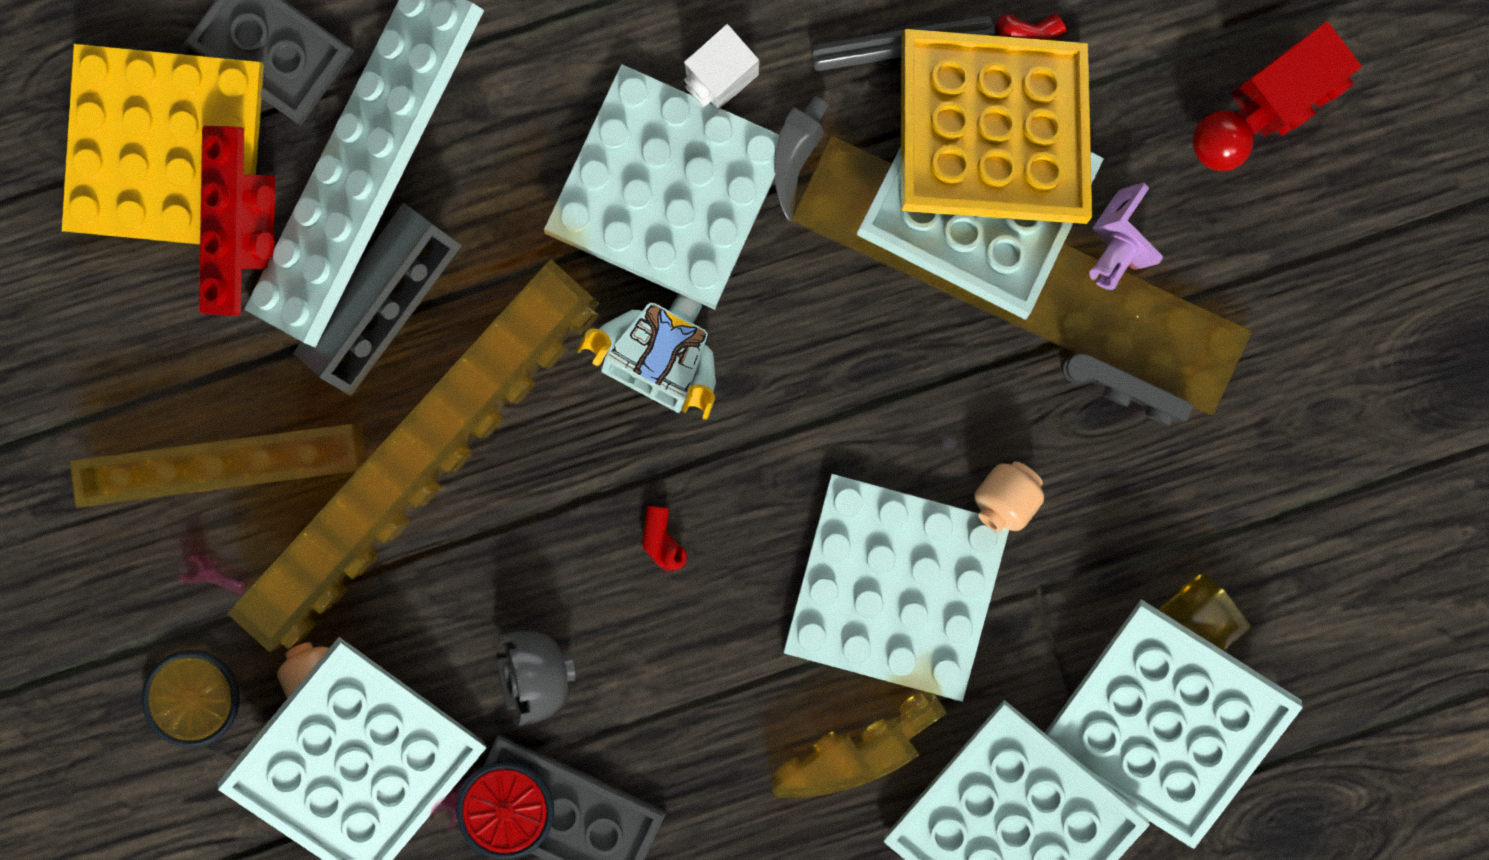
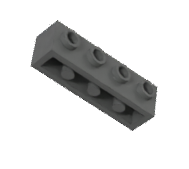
(379, 298)

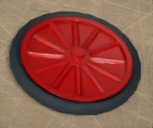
(505, 810)

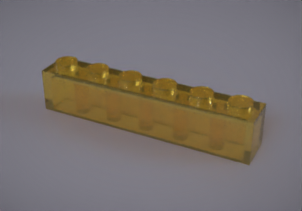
(218, 465)

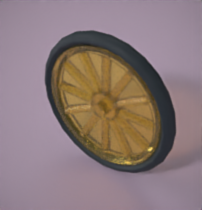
(190, 698)

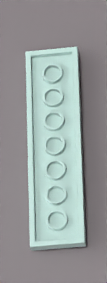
(362, 165)

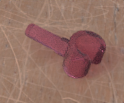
(207, 574)
(449, 802)

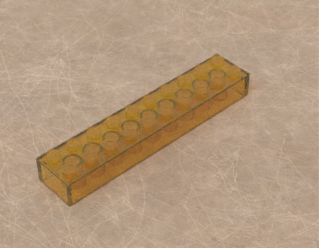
(413, 459)

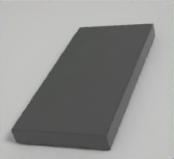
(589, 815)

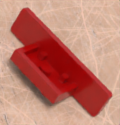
(233, 220)

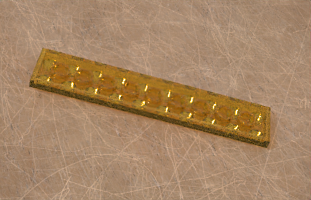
(1125, 327)

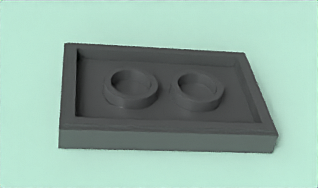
(295, 50)

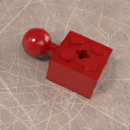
(1277, 98)

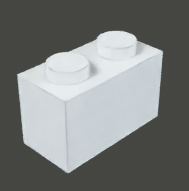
(720, 69)

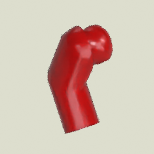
(1048, 29)
(659, 543)

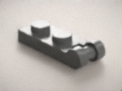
(1124, 387)

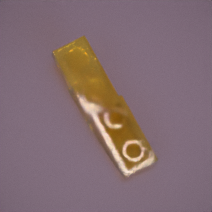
(843, 764)

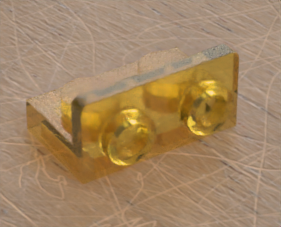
(1207, 612)

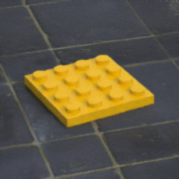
(995, 127)
(140, 138)

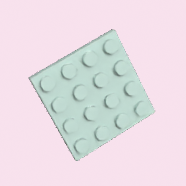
(666, 187)
(985, 255)
(896, 588)
(1172, 722)
(351, 761)
(1015, 799)

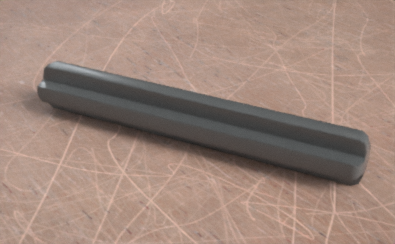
(886, 45)

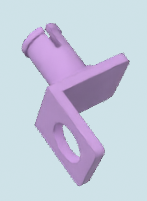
(1124, 241)

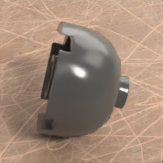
(533, 675)

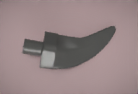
(795, 143)

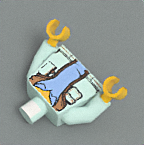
(658, 354)

